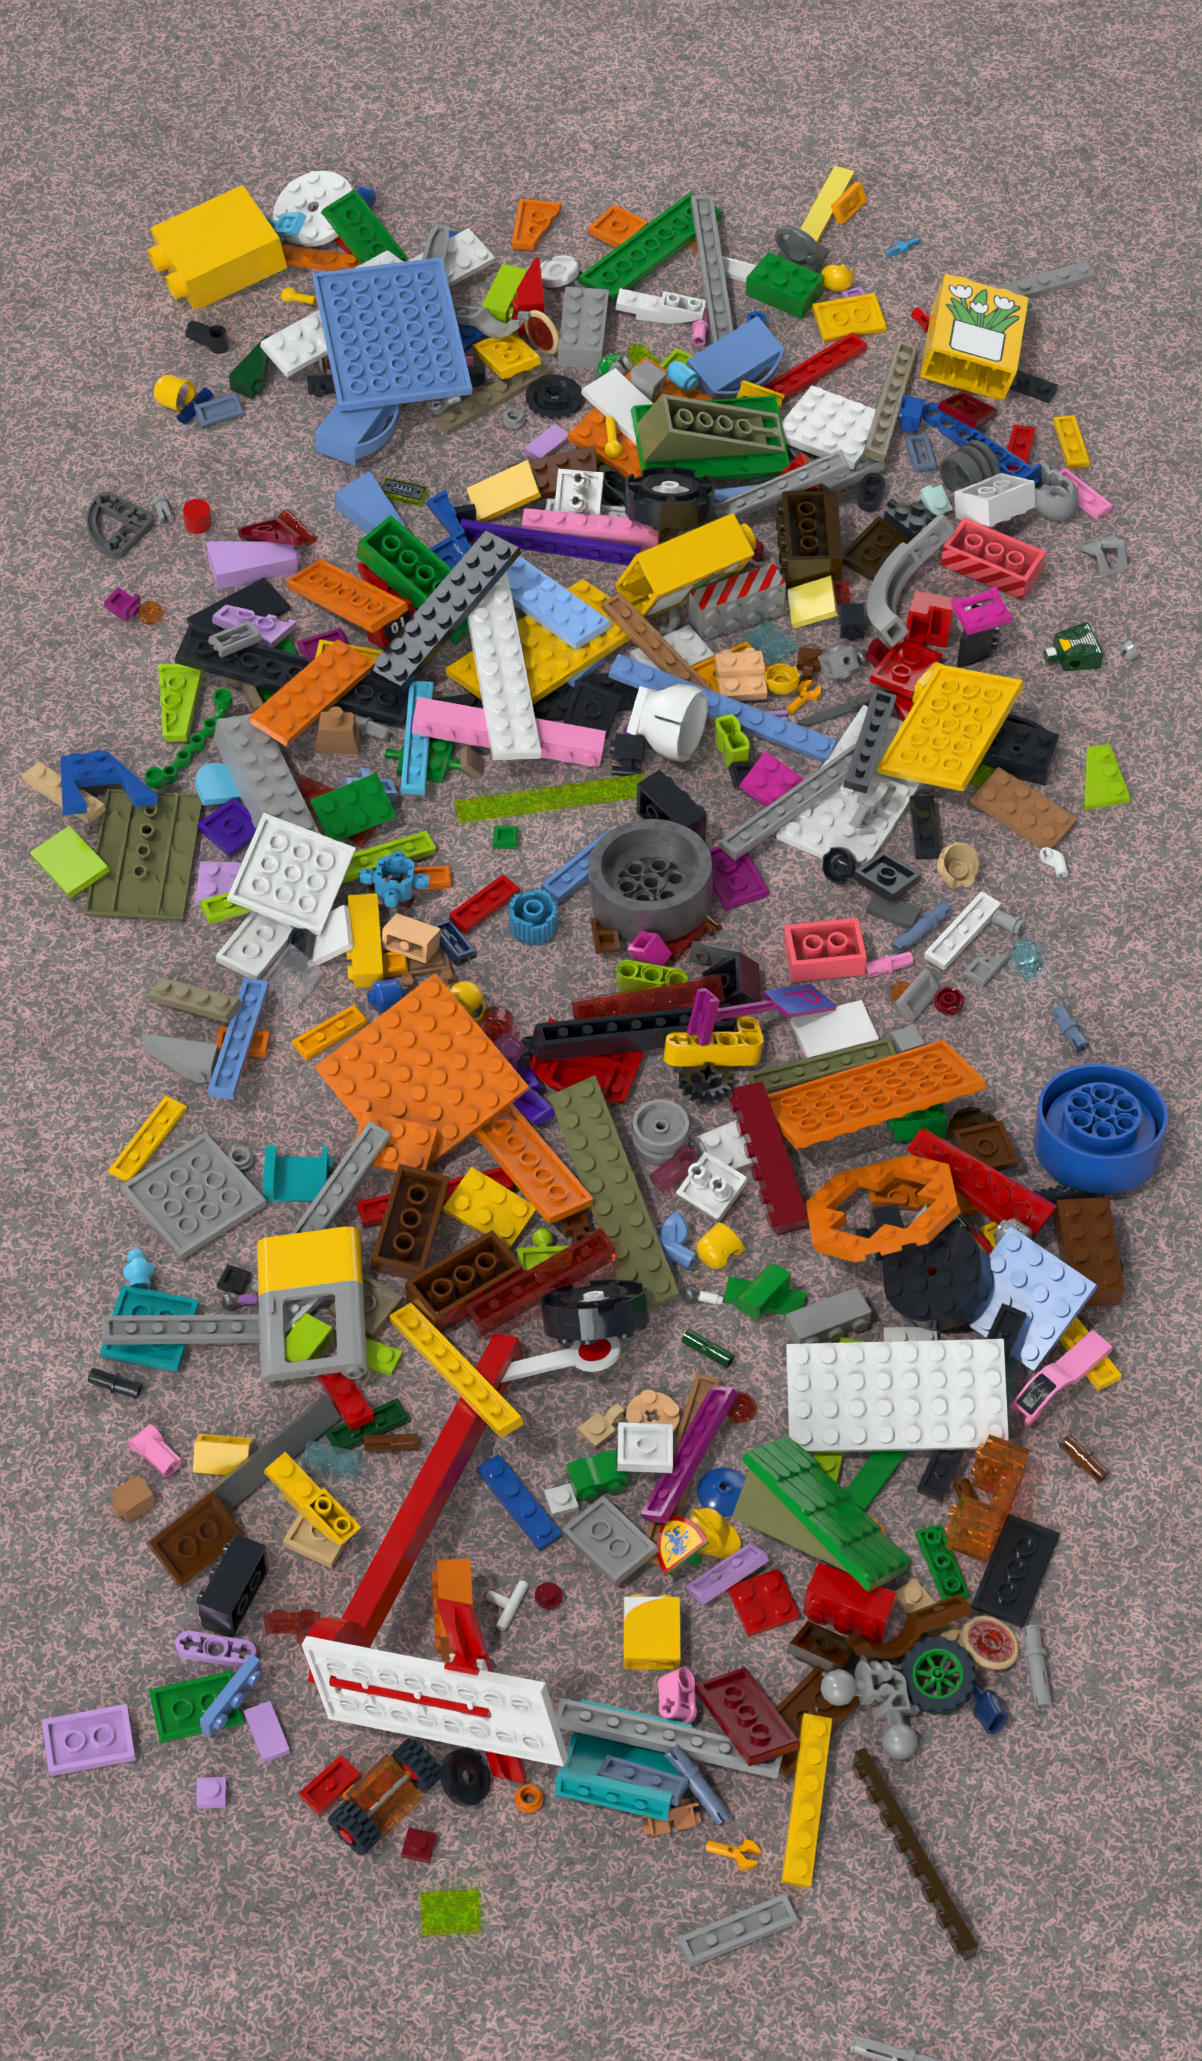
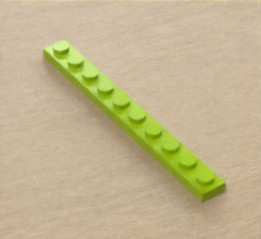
(414, 847)

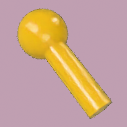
(290, 294)
(613, 447)

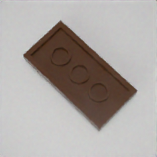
(546, 468)
(809, 1699)

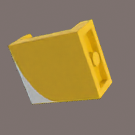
(651, 1632)

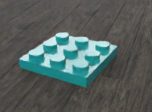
(147, 1302)

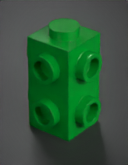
(907, 1127)

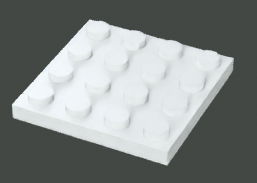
(828, 423)
(291, 874)

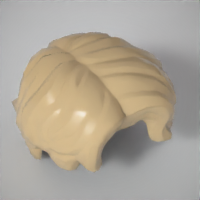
(958, 865)

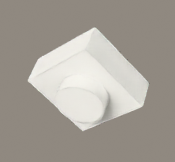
(561, 1500)

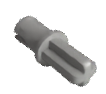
(367, 726)

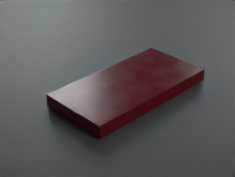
(747, 1716)

